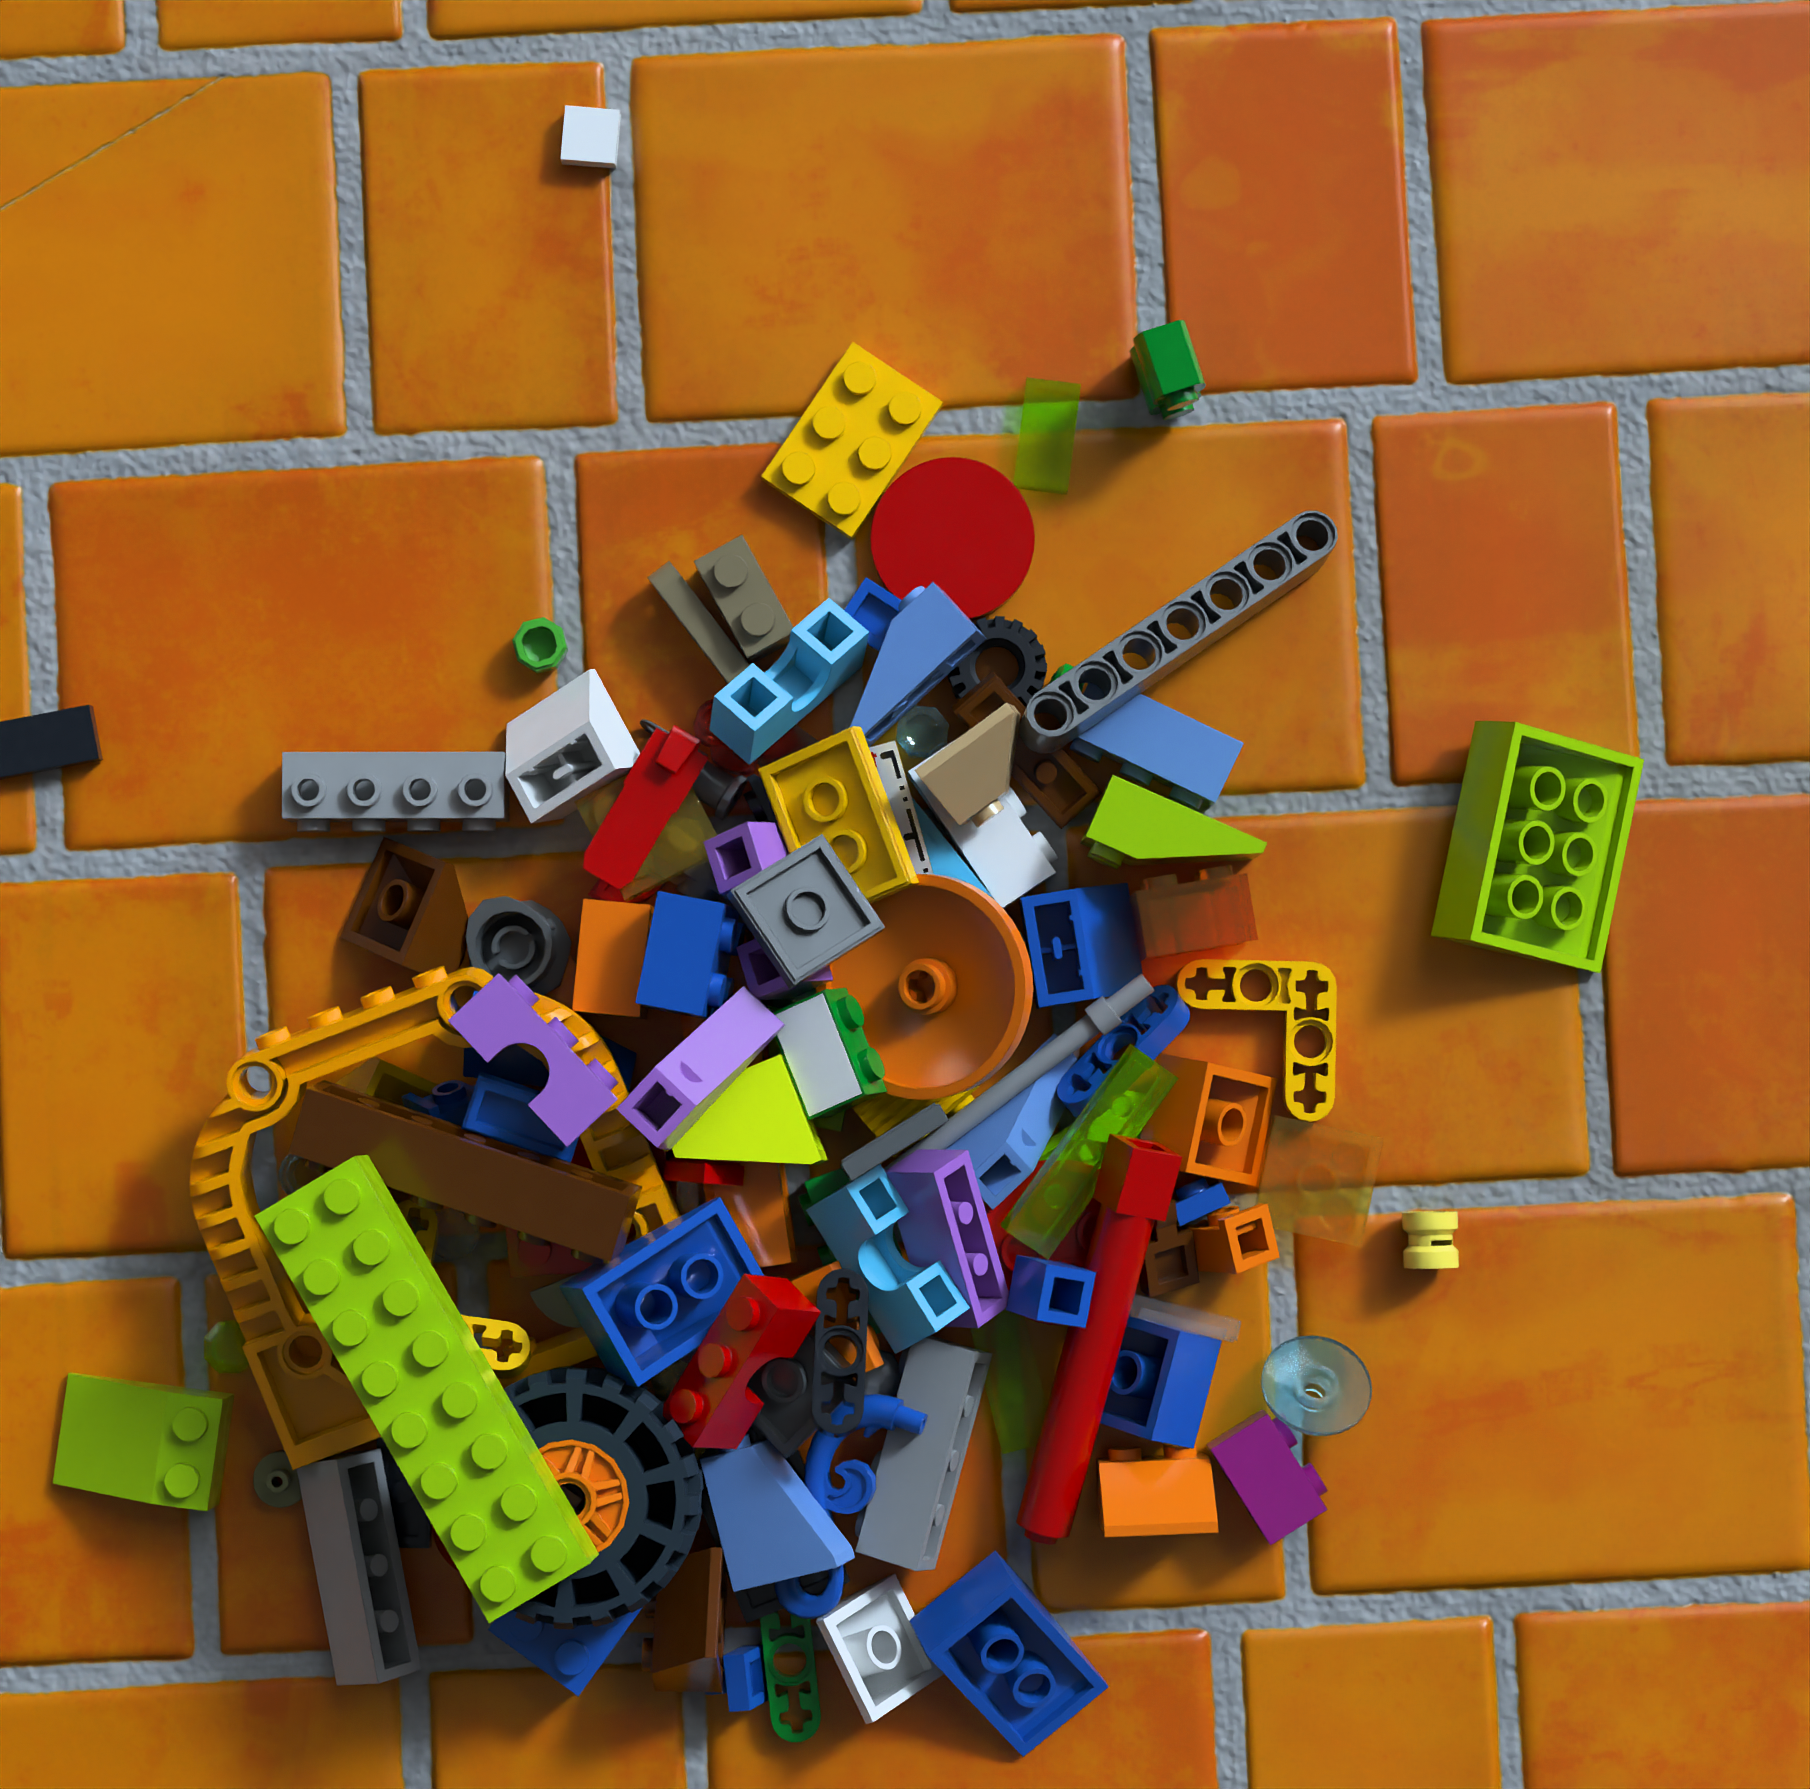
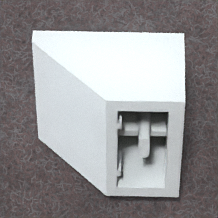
(567, 748)

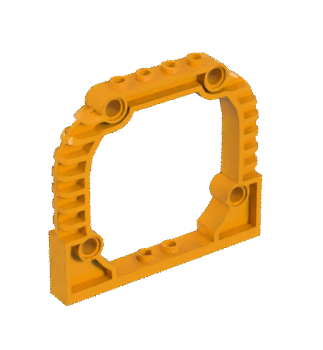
(308, 1395)

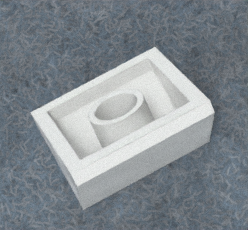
(877, 1647)

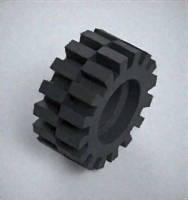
(1020, 643)

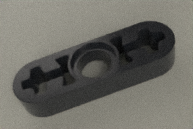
(852, 1395)

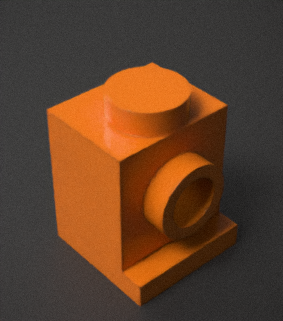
(1235, 1239)

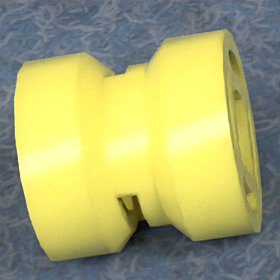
(1430, 1239)

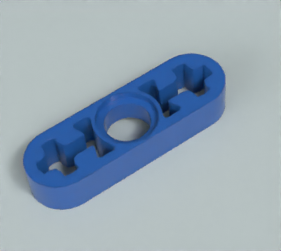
(1146, 1016)

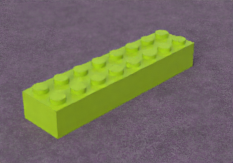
(427, 1386)

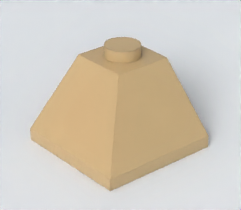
(975, 768)

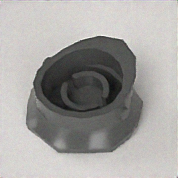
(519, 941)

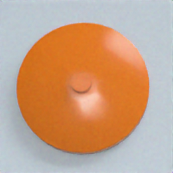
(940, 987)

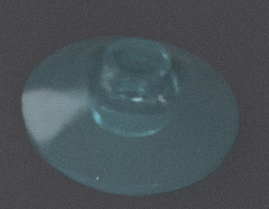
(1320, 1367)

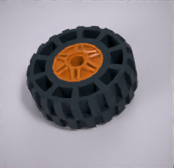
(636, 1485)

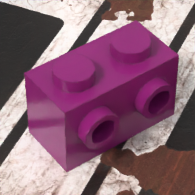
(1268, 1476)

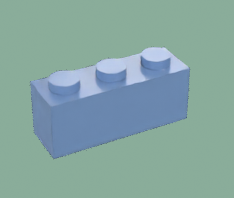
(1163, 747)

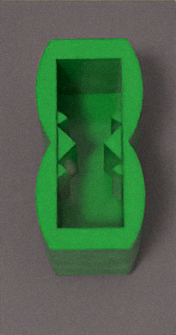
(1167, 369)

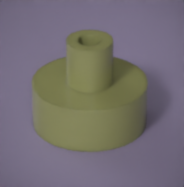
(266, 1482)

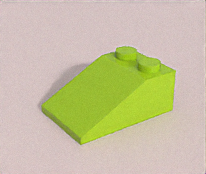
(1150, 829)
(144, 1441)

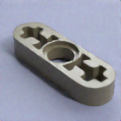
(698, 622)

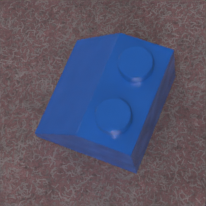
(1161, 1382)

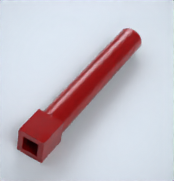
(1133, 1192)

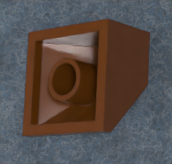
(410, 910)

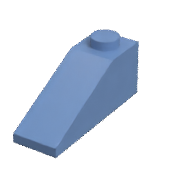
(917, 653)

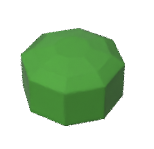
(540, 645)

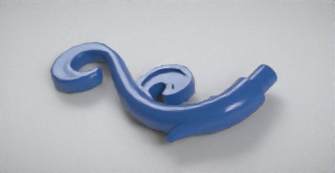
(858, 1490)

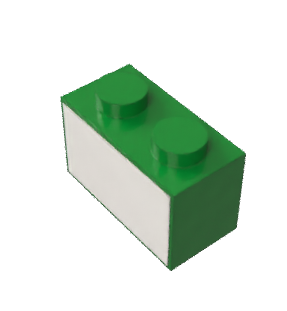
(829, 1053)

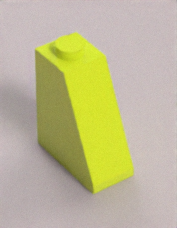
(755, 1122)

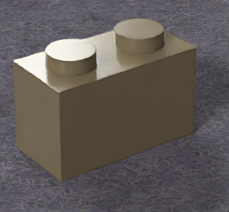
(745, 599)

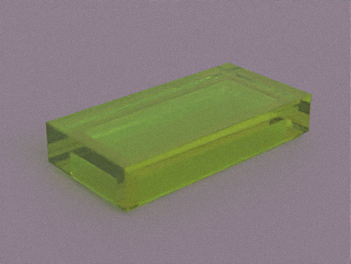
(1046, 435)

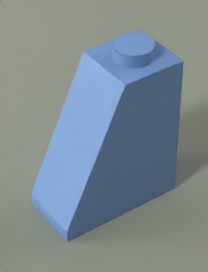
(768, 1517)

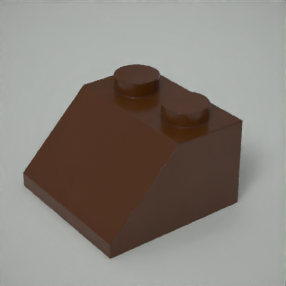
(689, 1626)

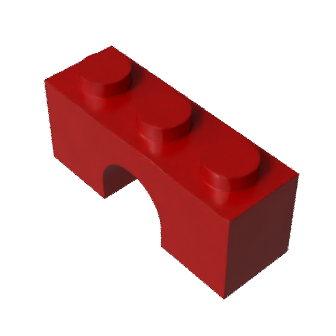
(757, 1324)

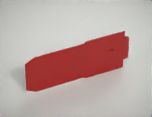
(644, 806)

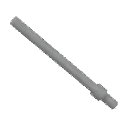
(1101, 1017)

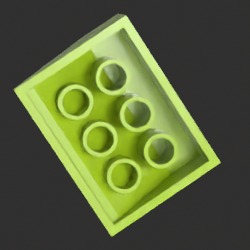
(1537, 845)

